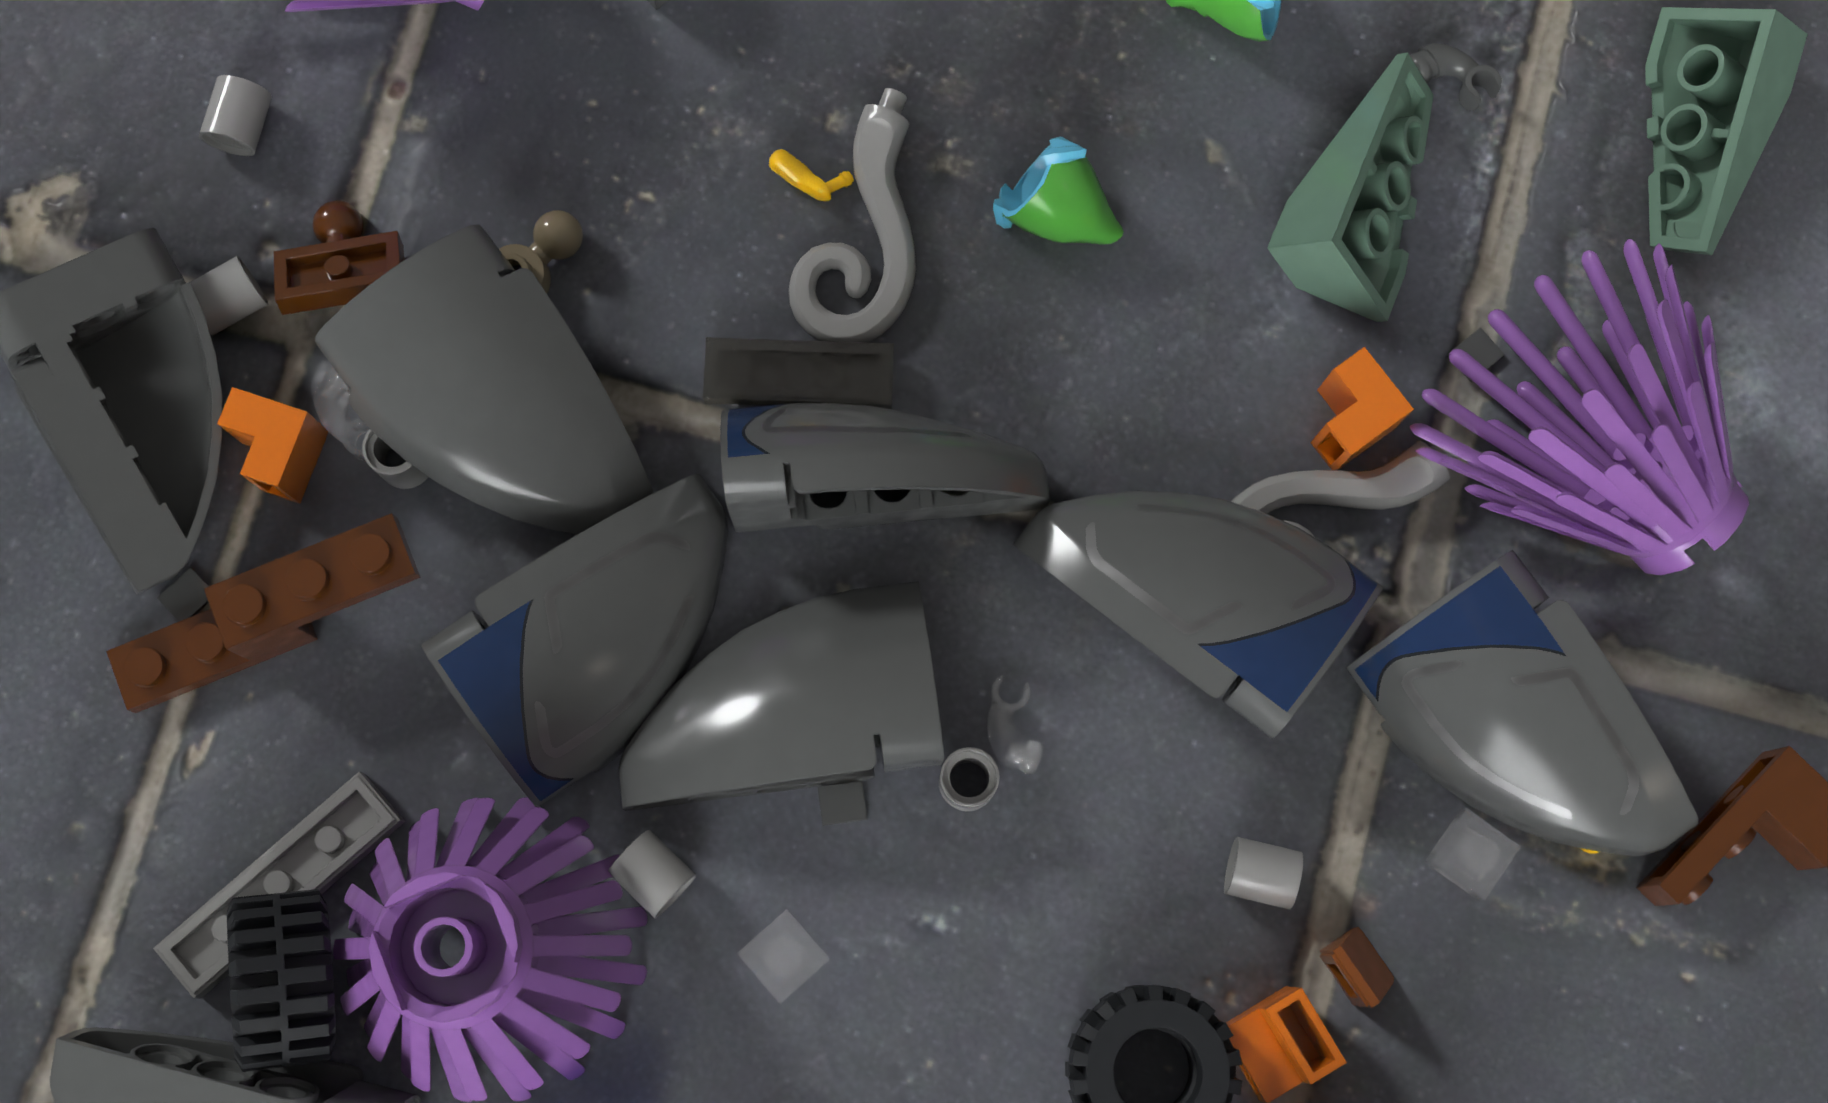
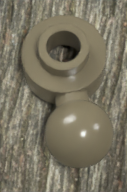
(555, 237)

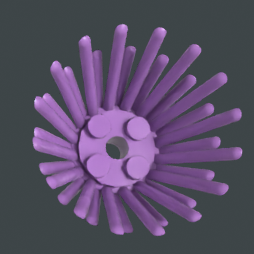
(1635, 485)
(512, 954)

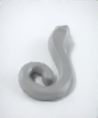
(874, 164)
(1392, 485)

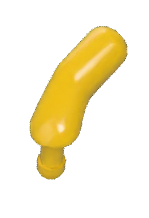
(804, 179)

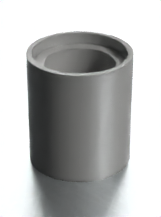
(235, 115)
(228, 294)
(402, 476)
(977, 757)
(652, 873)
(1263, 873)

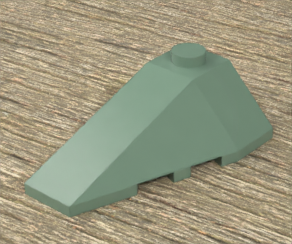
(1714, 103)
(1350, 208)

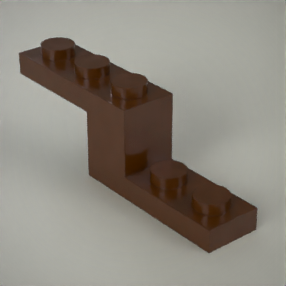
(263, 613)
(1777, 798)

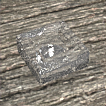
(1472, 854)
(783, 956)

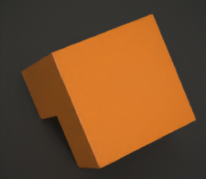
(1365, 407)
(281, 439)
(1283, 1044)

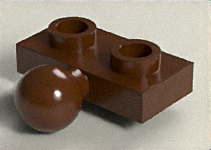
(338, 266)

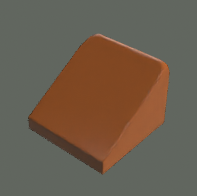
(1358, 968)

